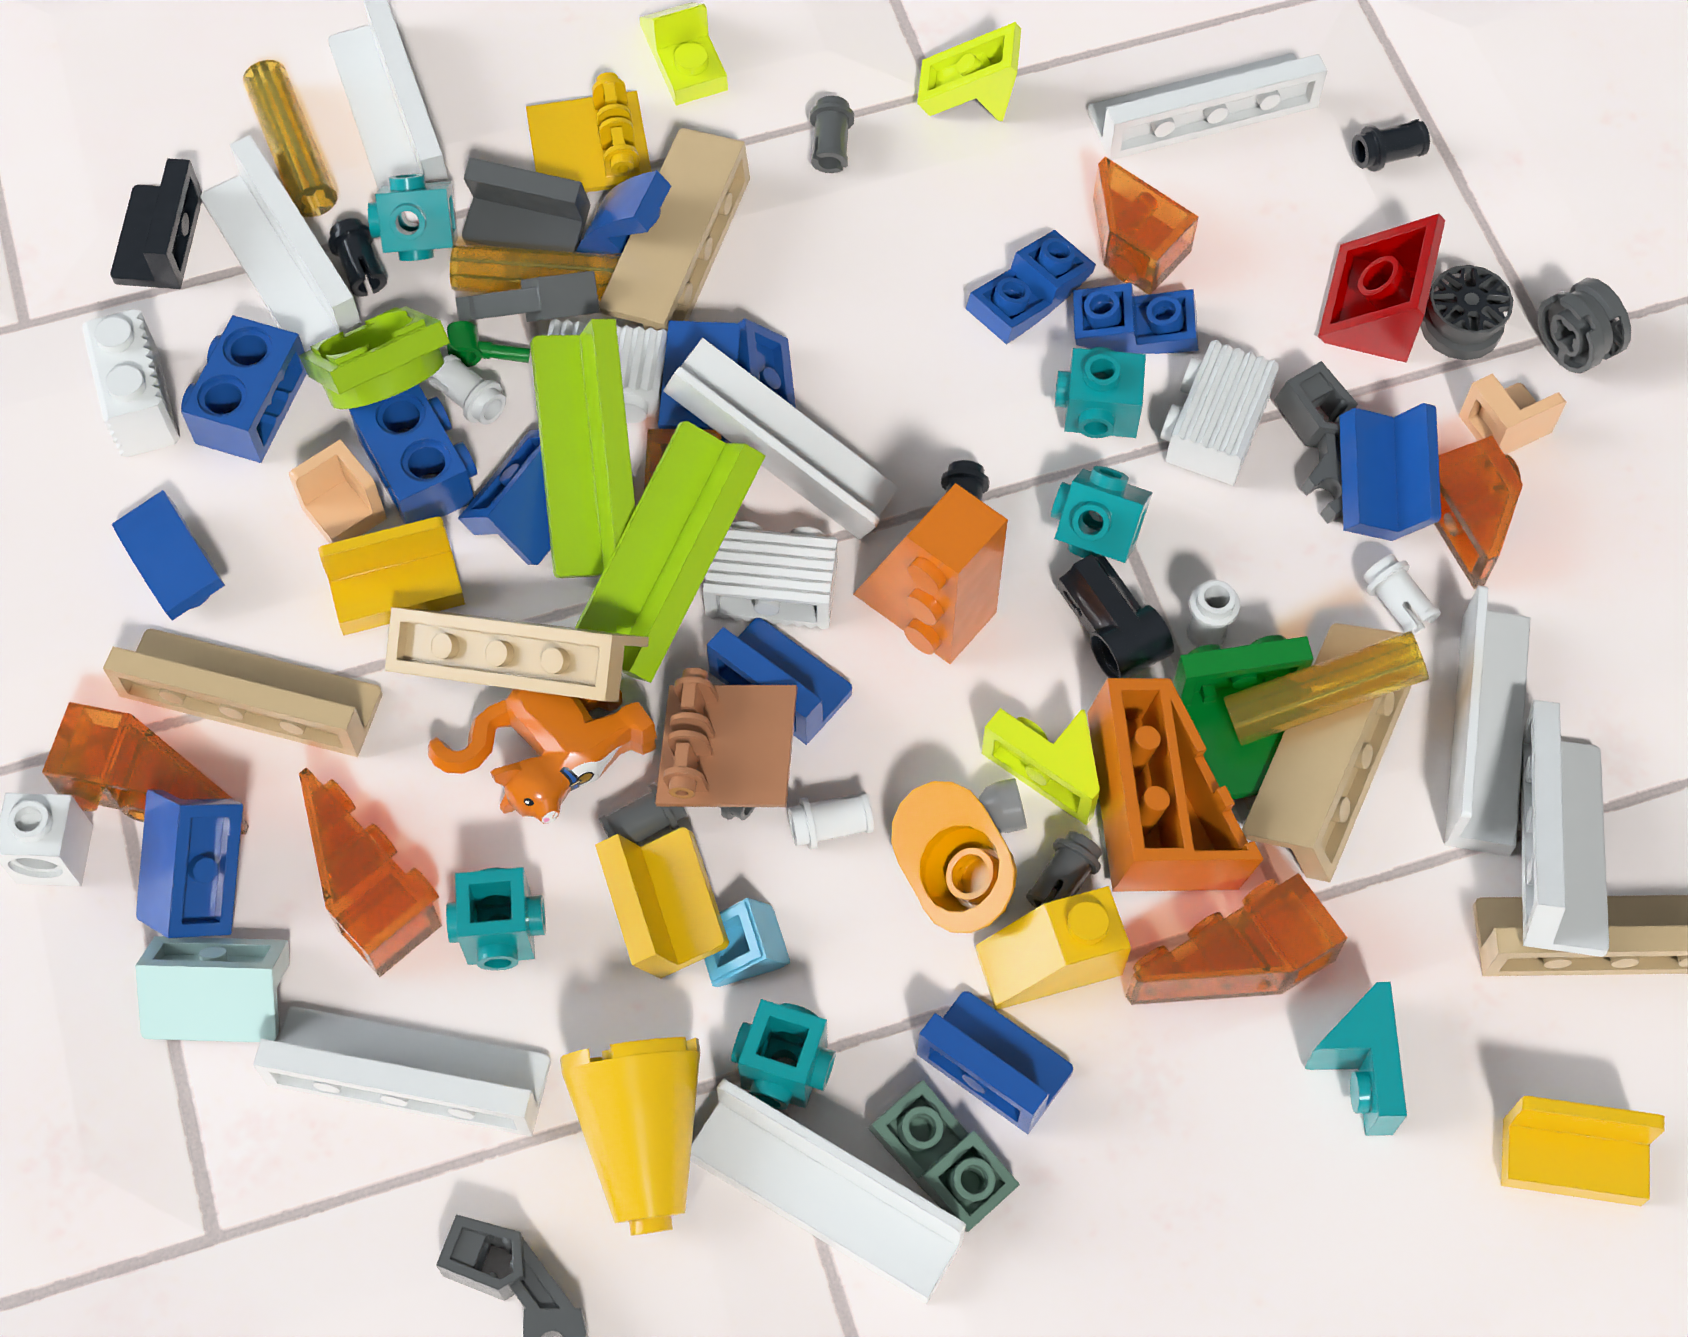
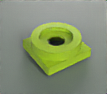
(377, 358)

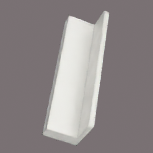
(386, 99)
(1208, 104)
(279, 250)
(793, 444)
(1488, 729)
(1562, 839)
(405, 1070)
(828, 1192)

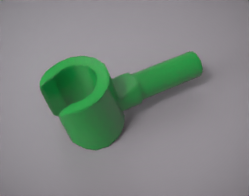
(467, 347)

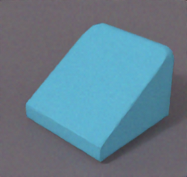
(753, 946)

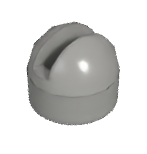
(1004, 805)

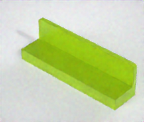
(583, 446)
(670, 543)

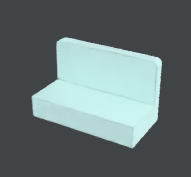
(210, 988)

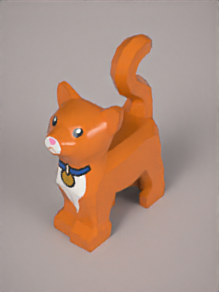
(569, 742)

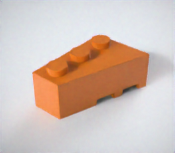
(942, 575)
(1158, 797)

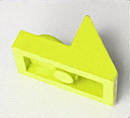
(685, 52)
(975, 69)
(1057, 771)

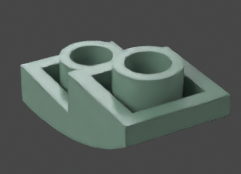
(942, 1156)

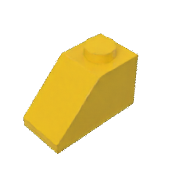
(1055, 949)

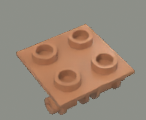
(726, 744)

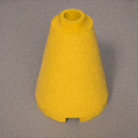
(638, 1124)

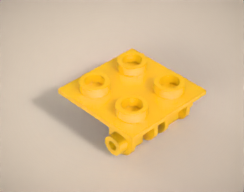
(591, 138)

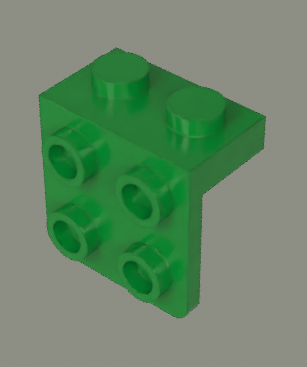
(1216, 672)

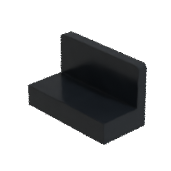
(159, 230)

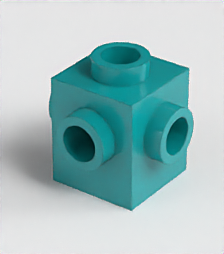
(429, 202)
(1102, 392)
(1120, 510)
(495, 917)
(783, 1033)

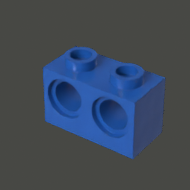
(256, 391)
(410, 455)

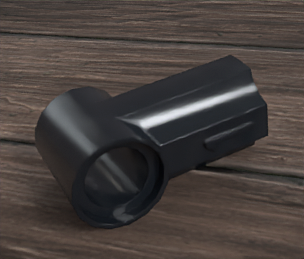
(1120, 630)

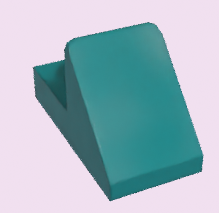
(1368, 1042)

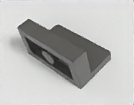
(523, 208)

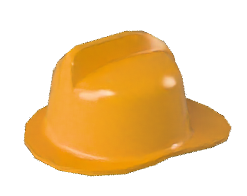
(953, 856)

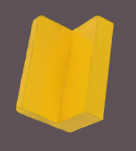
(388, 569)
(662, 901)
(1579, 1150)

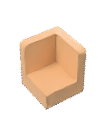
(1509, 413)
(337, 494)

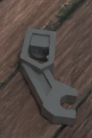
(539, 298)
(1298, 404)
(544, 1303)

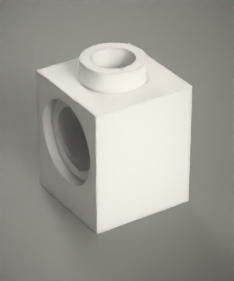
(44, 839)

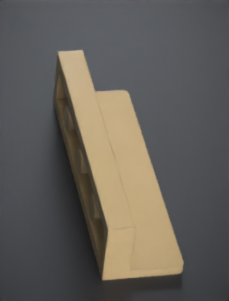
(669, 264)
(508, 653)
(246, 690)
(1325, 770)
(1644, 938)

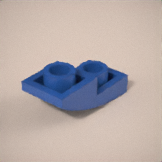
(625, 211)
(1032, 288)
(1135, 324)
(168, 555)

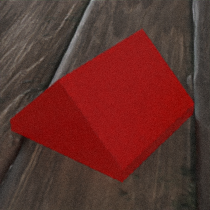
(1382, 289)

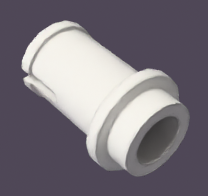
(479, 399)
(1399, 593)
(1212, 609)
(830, 819)

